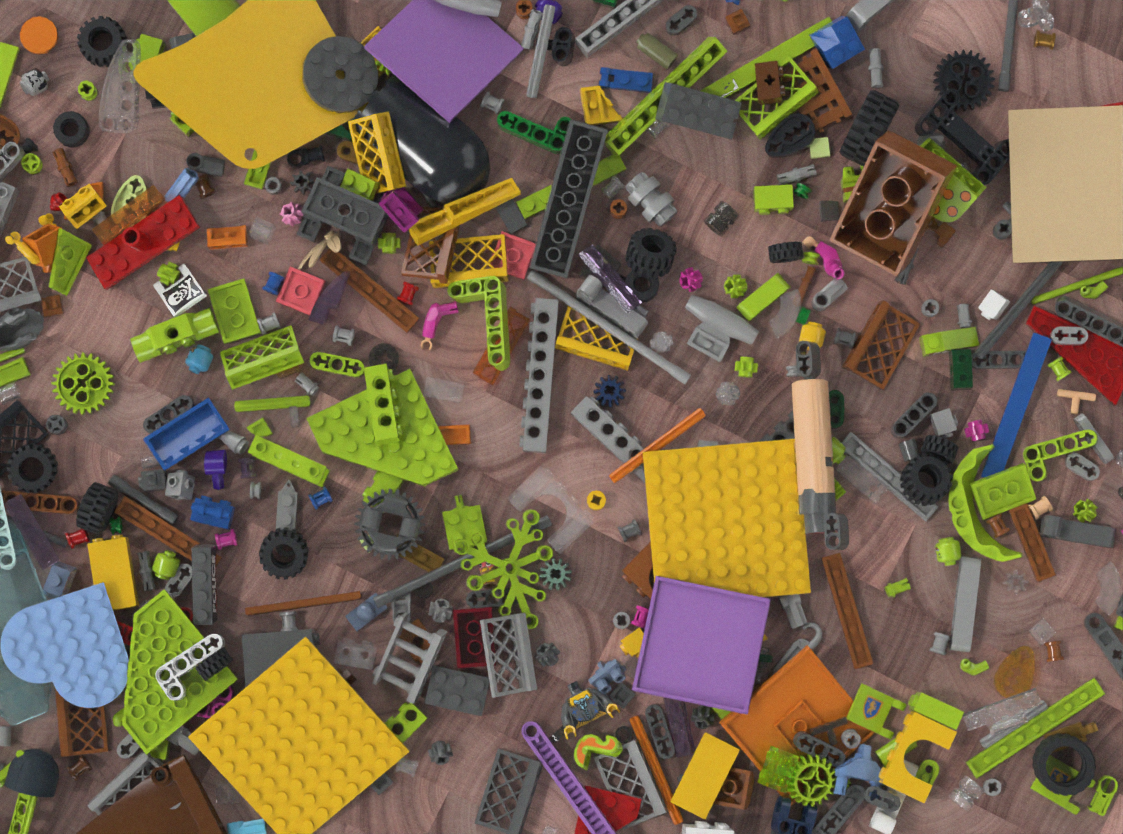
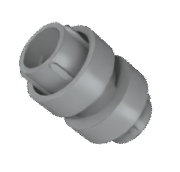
(645, 193)

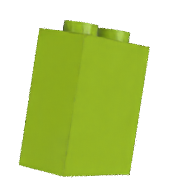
(935, 710)

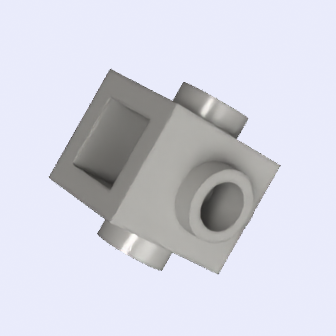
(180, 485)

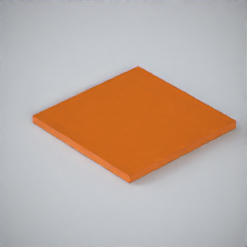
(790, 702)

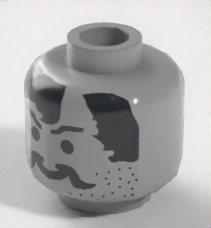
(34, 82)

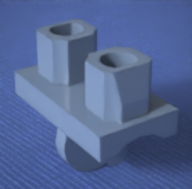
(606, 674)

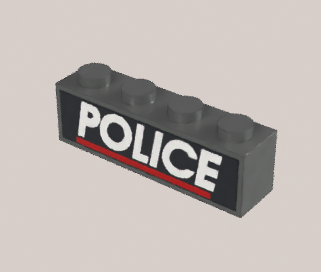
(204, 584)

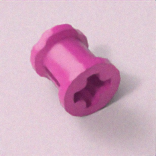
(226, 539)
(640, 617)

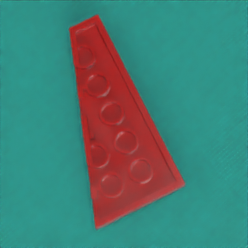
(1096, 359)

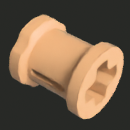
(1040, 507)

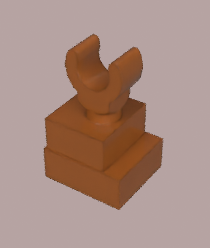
(942, 233)

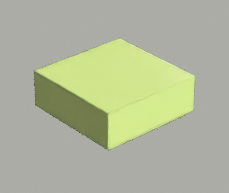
(819, 148)

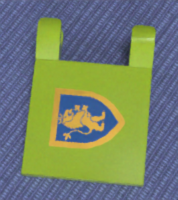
(871, 710)
(1061, 773)

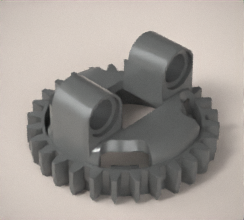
(371, 519)

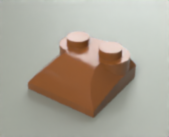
(736, 789)

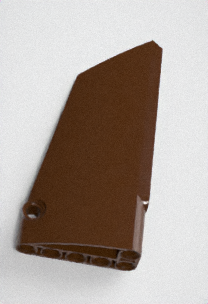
(148, 806)

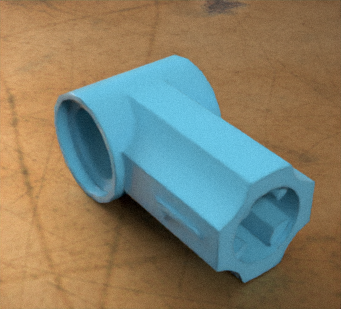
(249, 827)

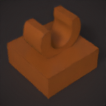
(737, 21)
(52, 306)

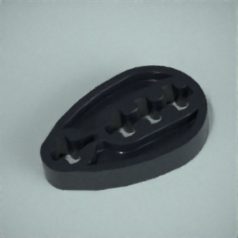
(785, 127)

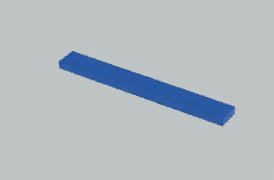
(1017, 404)

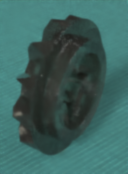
(379, 350)

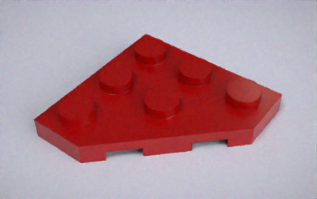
(616, 807)

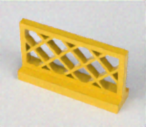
(386, 150)
(455, 275)
(590, 351)

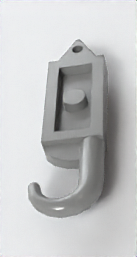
(286, 513)

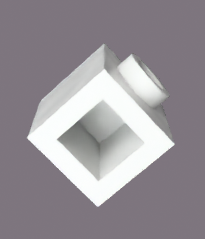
(993, 305)

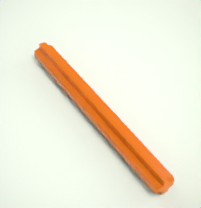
(658, 444)
(655, 769)

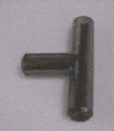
(829, 728)

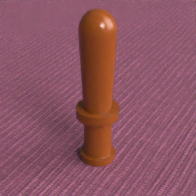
(805, 282)

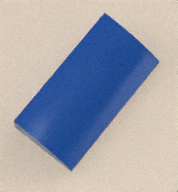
(186, 434)

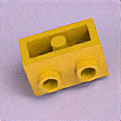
(82, 206)

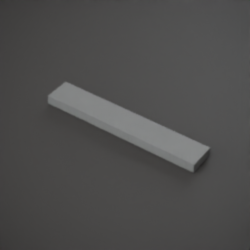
(884, 473)

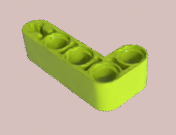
(1060, 450)

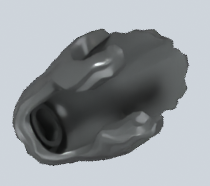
(19, 328)

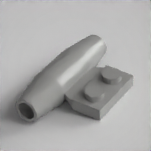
(477, 7)
(717, 327)

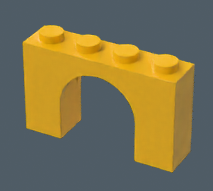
(895, 773)

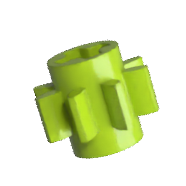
(389, 243)
(168, 273)
(735, 286)
(746, 367)
(1085, 510)

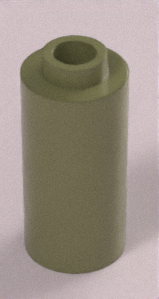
(656, 50)

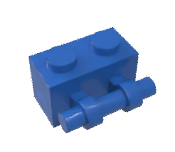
(212, 513)

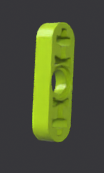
(352, 362)

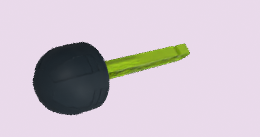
(32, 776)

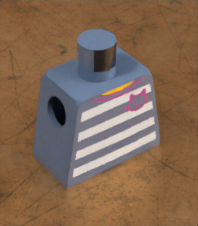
(59, 580)

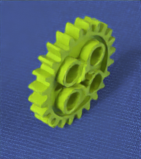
(71, 371)

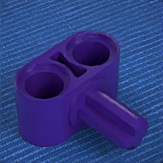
(216, 464)

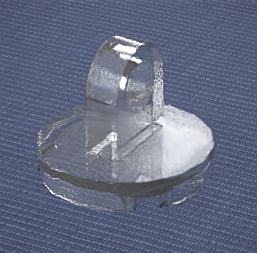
(1038, 15)

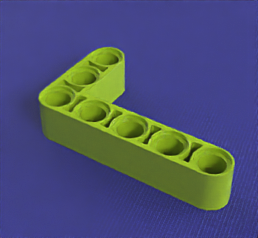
(492, 314)

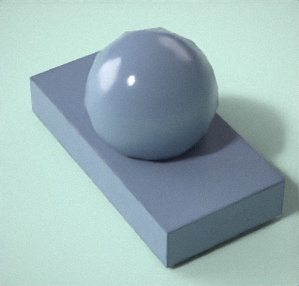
(364, 613)

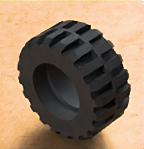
(868, 126)

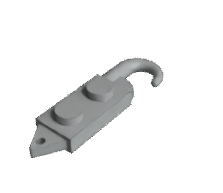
(798, 645)

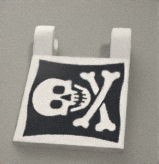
(182, 293)

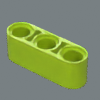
(763, 297)

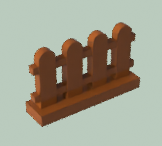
(825, 97)

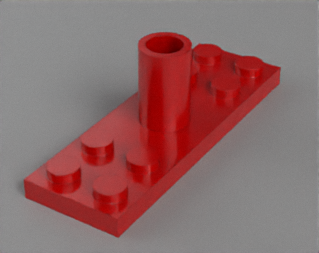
(143, 242)

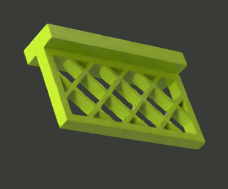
(787, 107)
(265, 364)

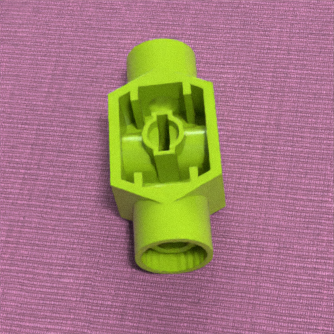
(159, 340)

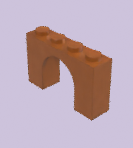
(639, 570)

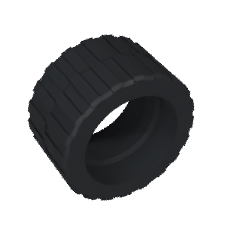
(1085, 774)

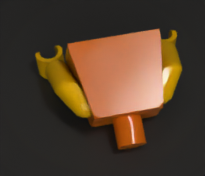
(40, 244)

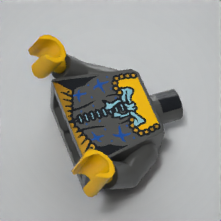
(584, 707)

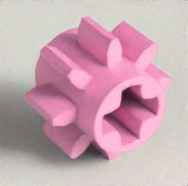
(291, 214)

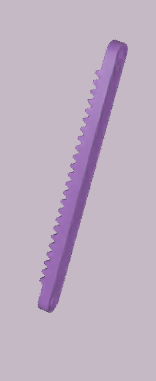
(567, 781)

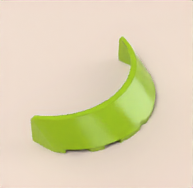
(964, 513)

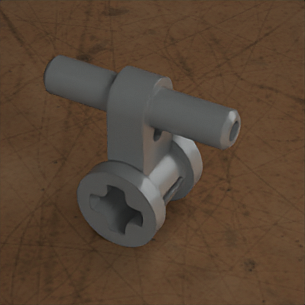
(1003, 223)

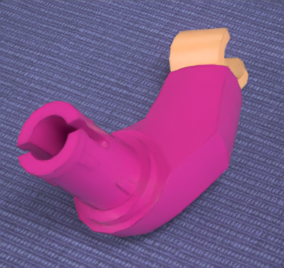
(830, 257)
(433, 318)

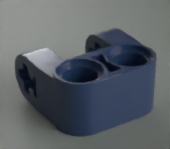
(781, 813)

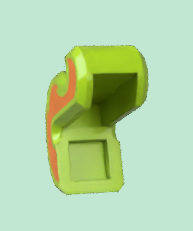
(594, 744)

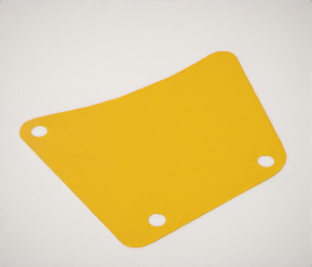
(245, 81)

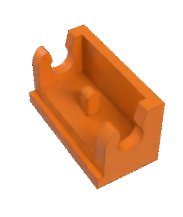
(227, 237)

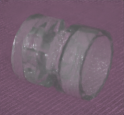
(959, 794)

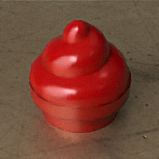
(56, 201)

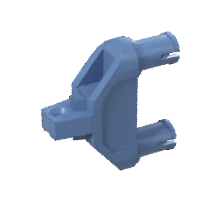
(860, 768)

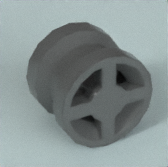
(53, 422)

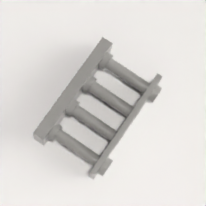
(427, 656)

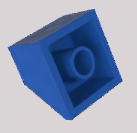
(837, 42)

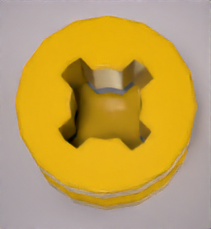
(596, 500)

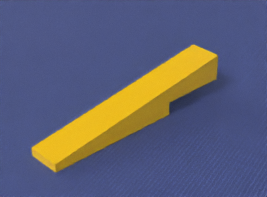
(463, 210)

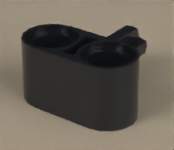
(558, 46)

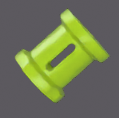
(93, 92)
(1059, 368)

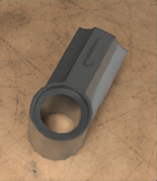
(208, 164)

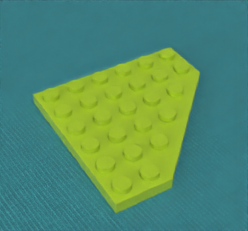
(348, 434)
(157, 637)

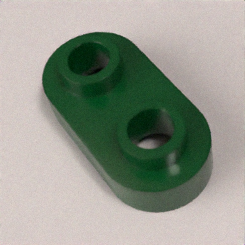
(837, 409)

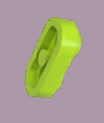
(928, 777)

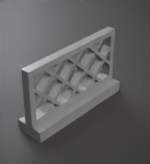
(21, 299)
(520, 653)
(645, 775)
(121, 780)

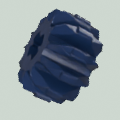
(611, 384)

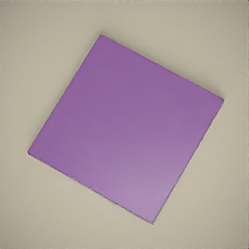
(443, 53)
(701, 645)

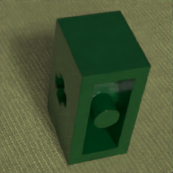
(960, 369)

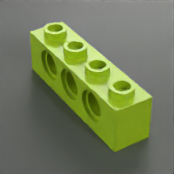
(374, 376)

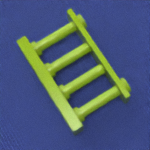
(289, 461)

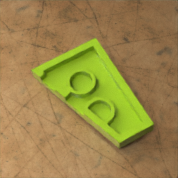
(67, 261)

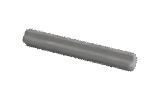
(989, 740)

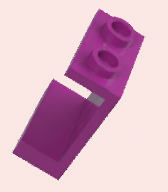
(401, 207)

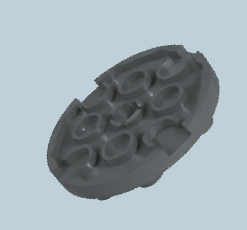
(343, 55)

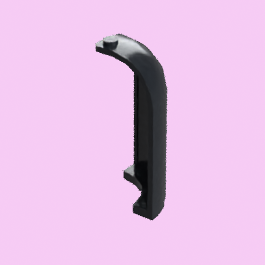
(435, 155)

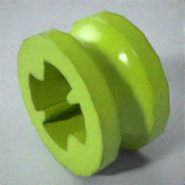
(810, 258)

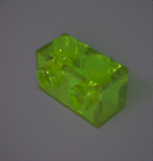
(778, 769)

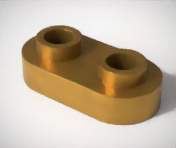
(352, 156)

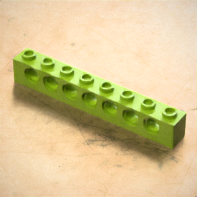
(645, 112)

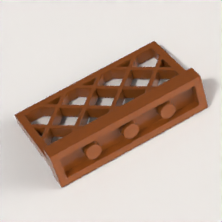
(444, 258)
(866, 336)
(65, 731)

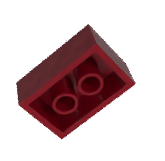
(469, 637)

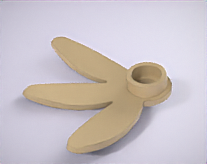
(331, 239)

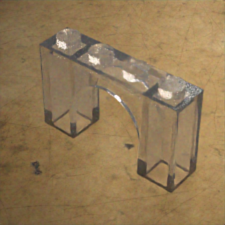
(541, 484)

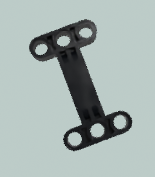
(963, 136)

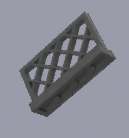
(525, 798)

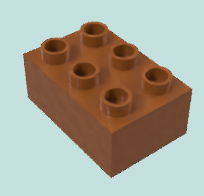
(892, 202)

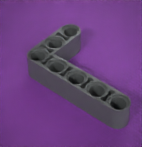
(1087, 322)

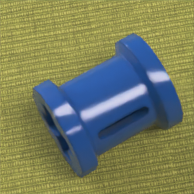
(273, 283)
(320, 498)

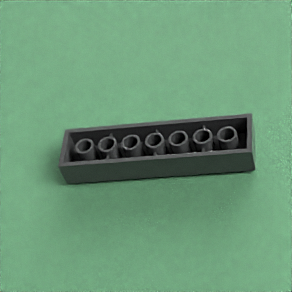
(568, 198)

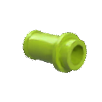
(897, 587)

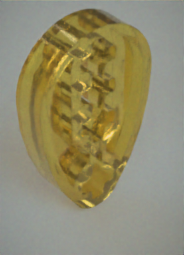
(1005, 668)

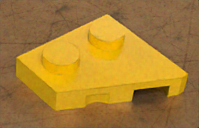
(597, 107)

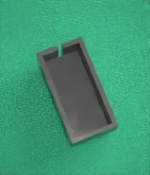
(698, 110)

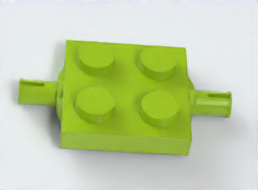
(463, 523)

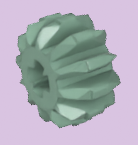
(556, 567)

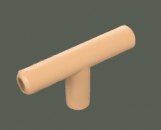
(1076, 396)

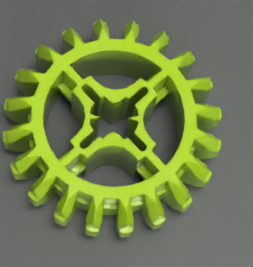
(825, 785)

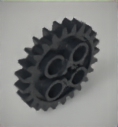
(979, 84)

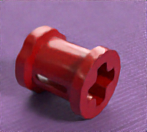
(407, 293)
(77, 537)

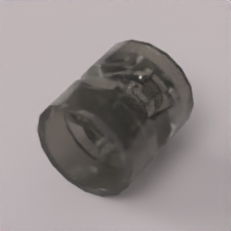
(723, 216)

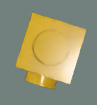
(632, 643)

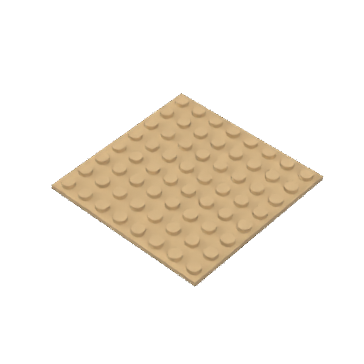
(1066, 183)

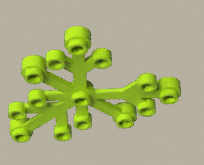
(517, 589)

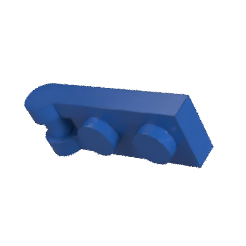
(626, 80)

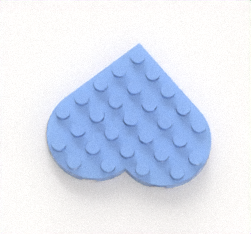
(69, 643)

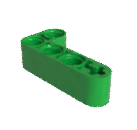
(533, 129)

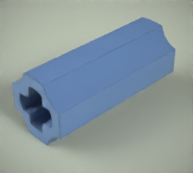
(182, 185)

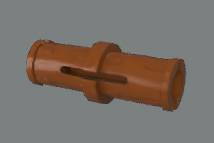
(64, 167)

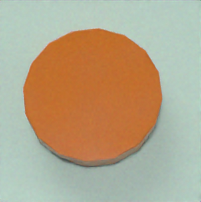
(39, 35)

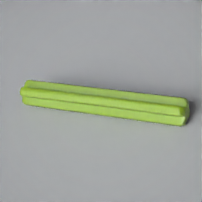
(271, 403)

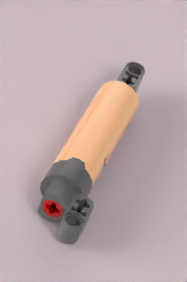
(815, 451)

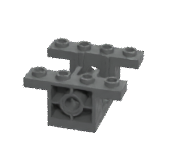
(324, 206)

